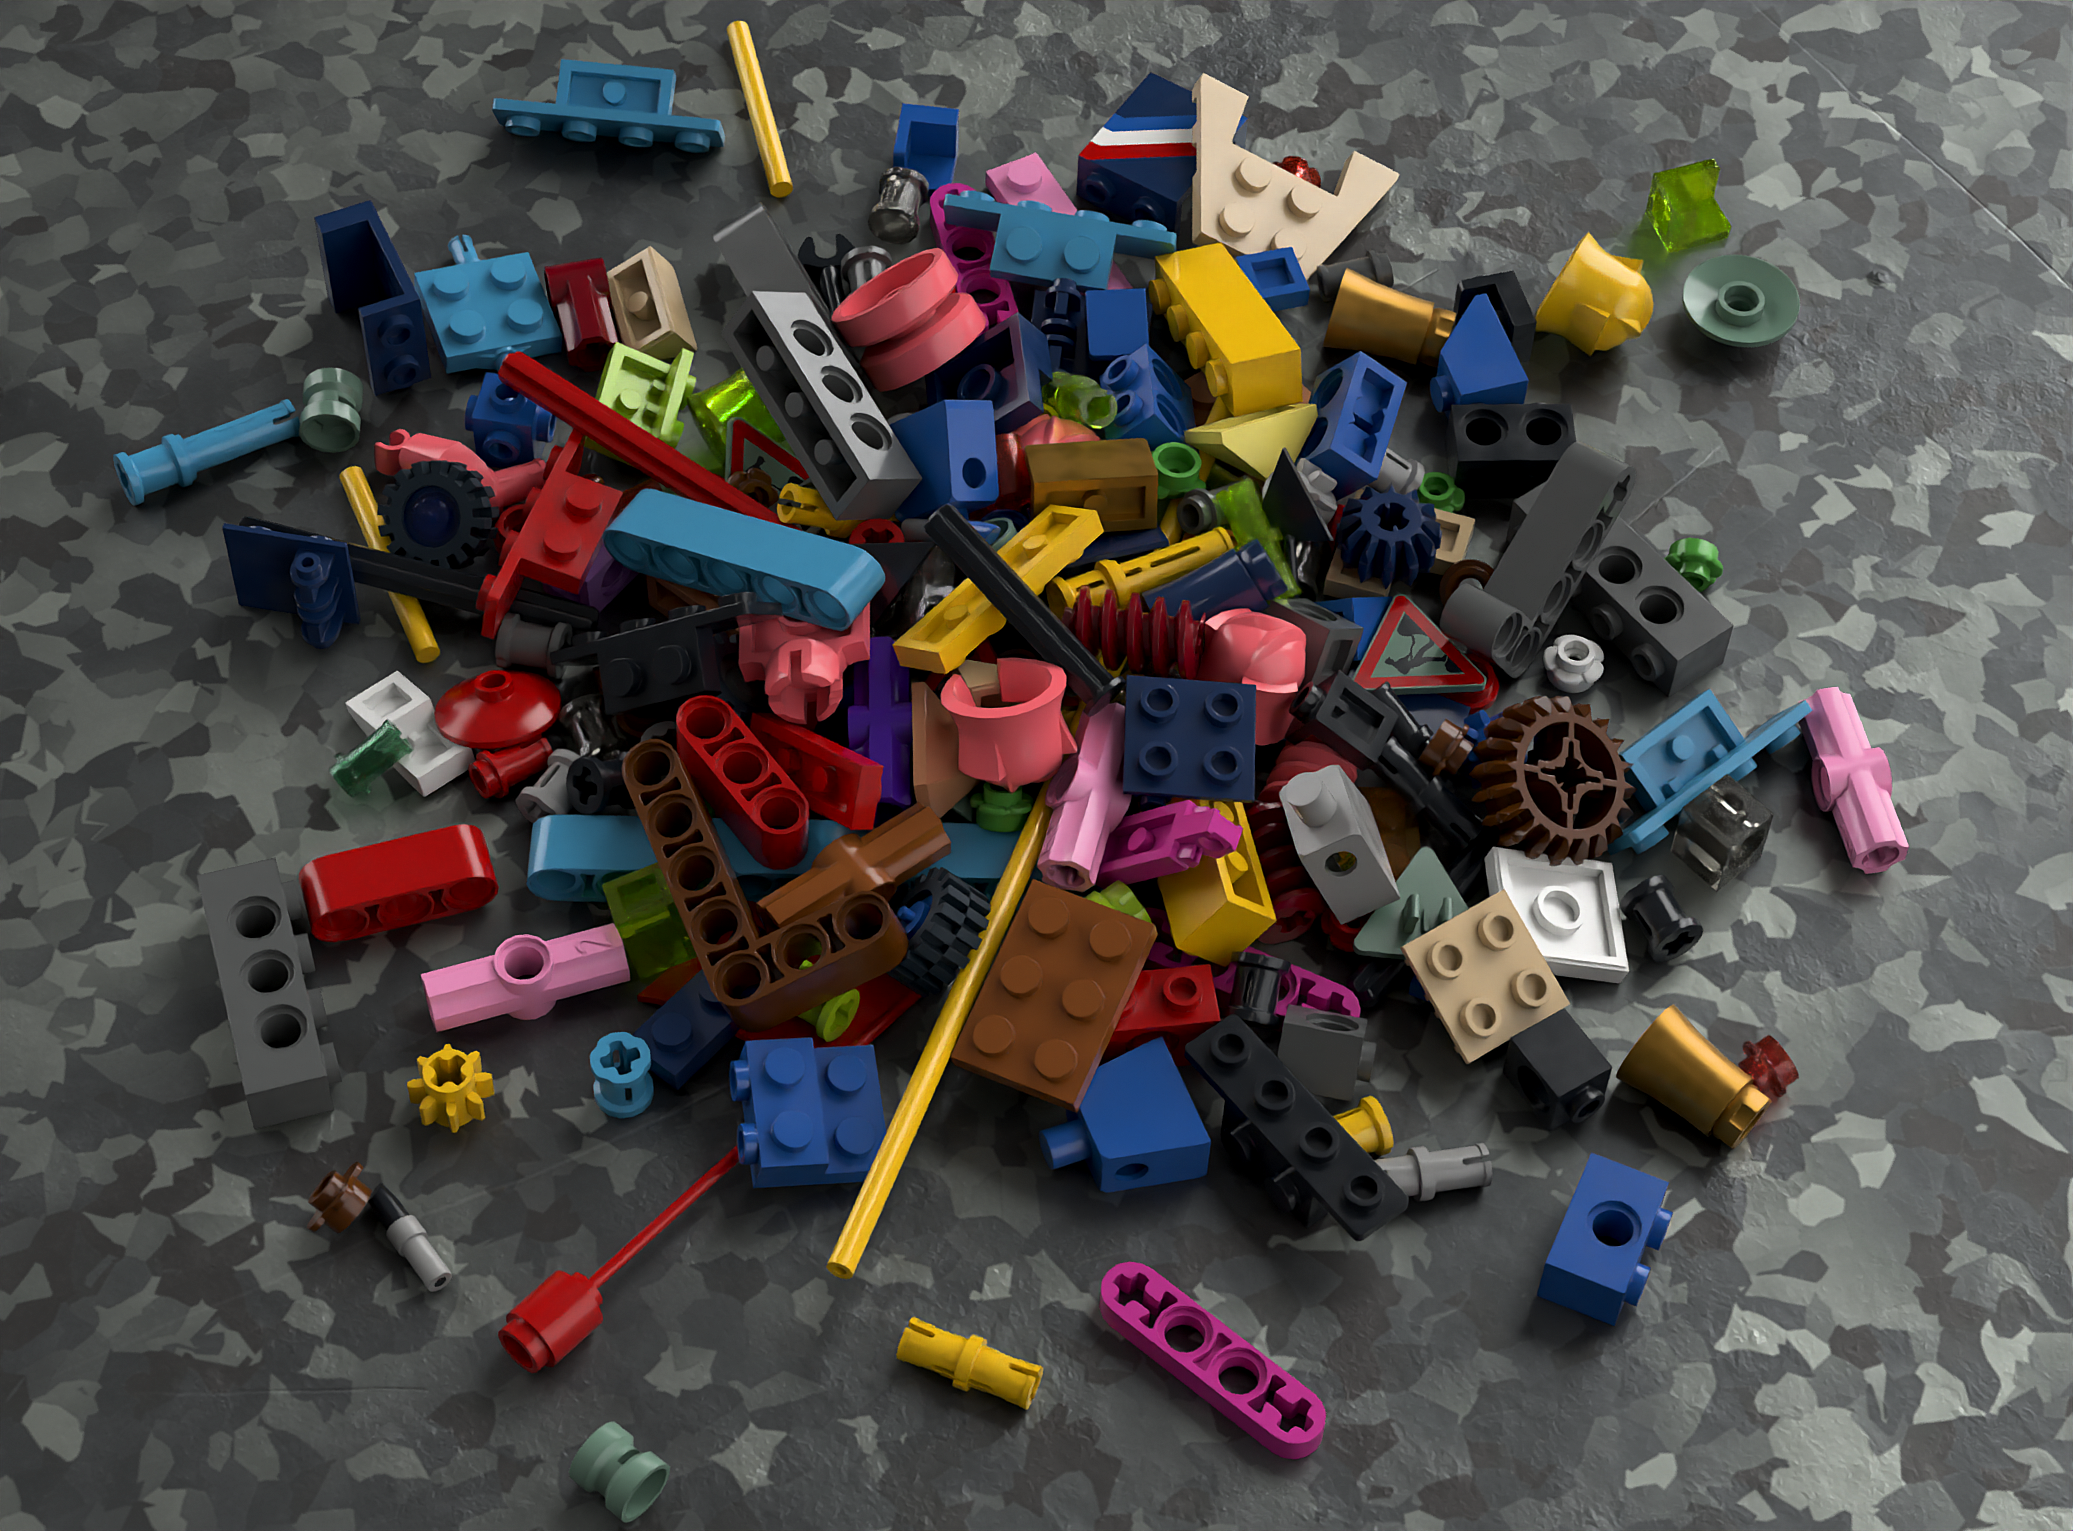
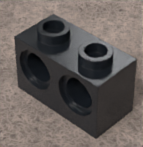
(1506, 447)

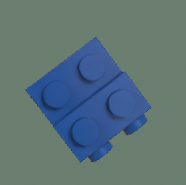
(807, 1112)

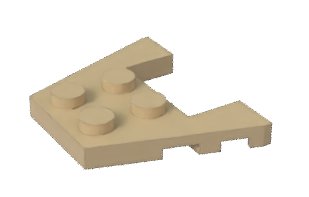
(1261, 206)

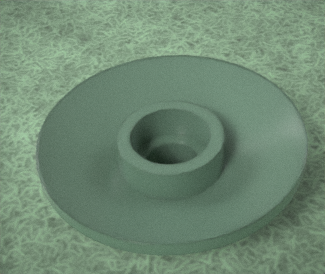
(1740, 301)

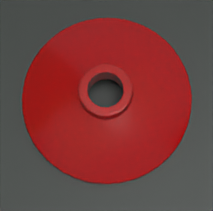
(498, 709)

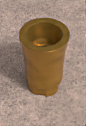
(1387, 322)
(1694, 1079)

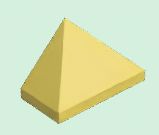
(1257, 438)

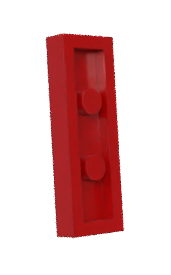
(829, 775)

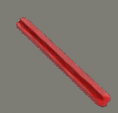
(625, 438)

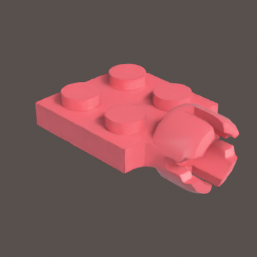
(802, 662)

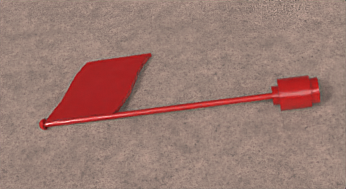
(567, 1305)

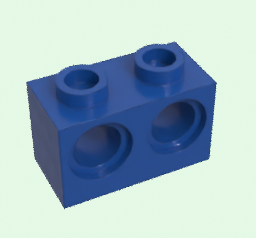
(1149, 399)
(1354, 421)

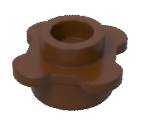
(338, 1199)

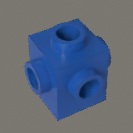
(507, 425)

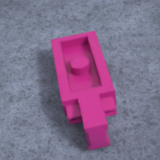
(1165, 842)

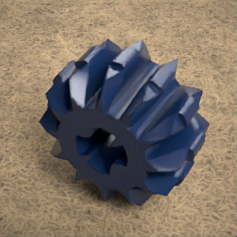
(1388, 536)

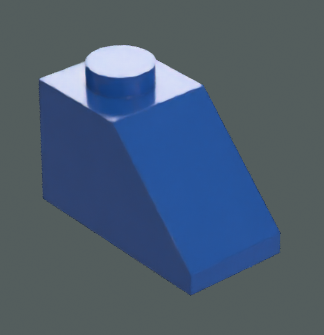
(1478, 363)

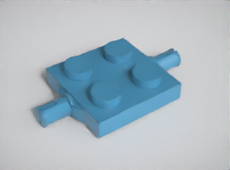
(486, 309)

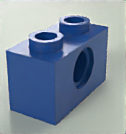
(1612, 1204)

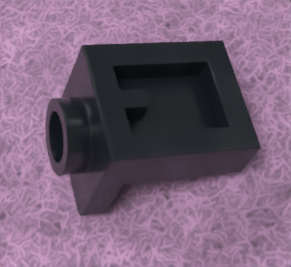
(1509, 304)
(1342, 718)

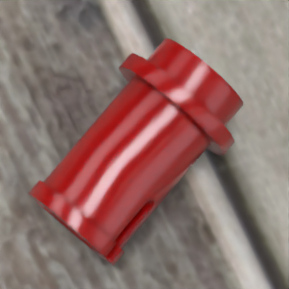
(499, 770)

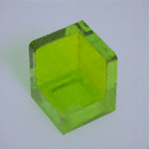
(1685, 208)
(648, 920)

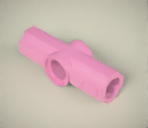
(1852, 782)
(1085, 802)
(560, 969)

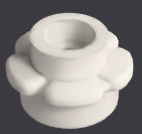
(1570, 674)

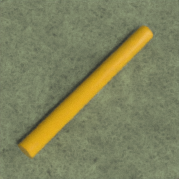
(759, 109)
(407, 608)

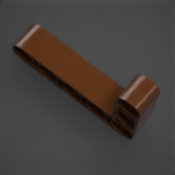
(723, 907)

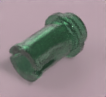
(370, 759)

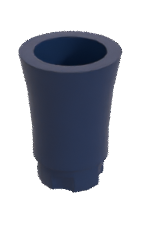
(1224, 584)

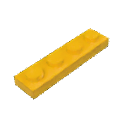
(967, 616)

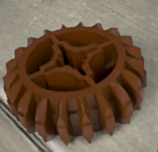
(1567, 764)

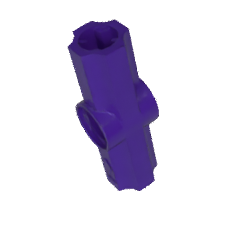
(883, 725)

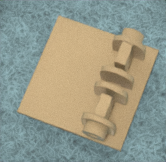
(1484, 976)

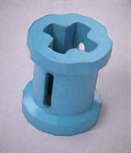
(615, 1077)

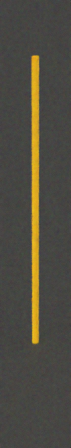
(967, 983)

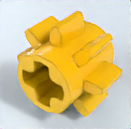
(450, 1088)

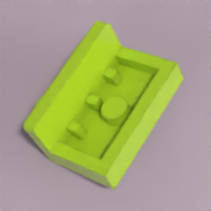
(645, 392)

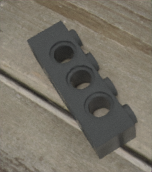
(821, 406)
(1644, 607)
(276, 1081)

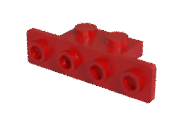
(557, 537)

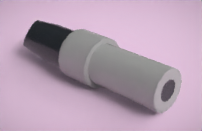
(409, 1238)

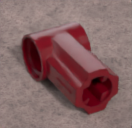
(582, 303)

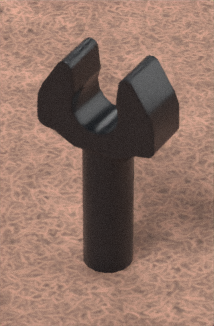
(826, 270)

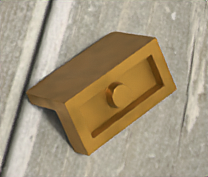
(1101, 475)

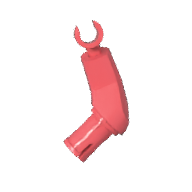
(509, 484)

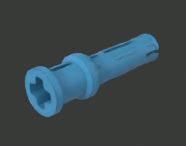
(180, 459)

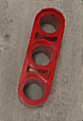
(750, 807)
(398, 883)

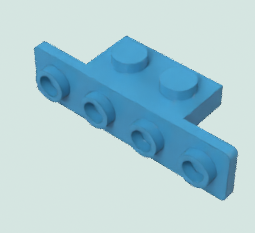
(611, 102)
(1048, 245)
(1690, 755)

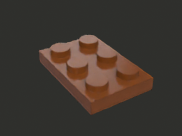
(1054, 995)

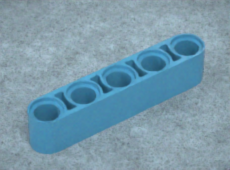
(737, 553)

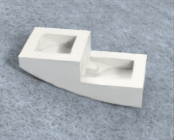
(399, 700)

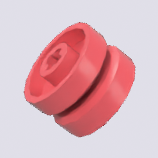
(909, 320)

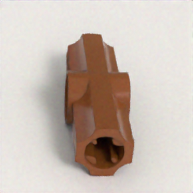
(858, 864)

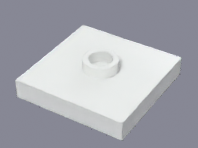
(1566, 910)

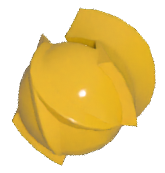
(1596, 299)

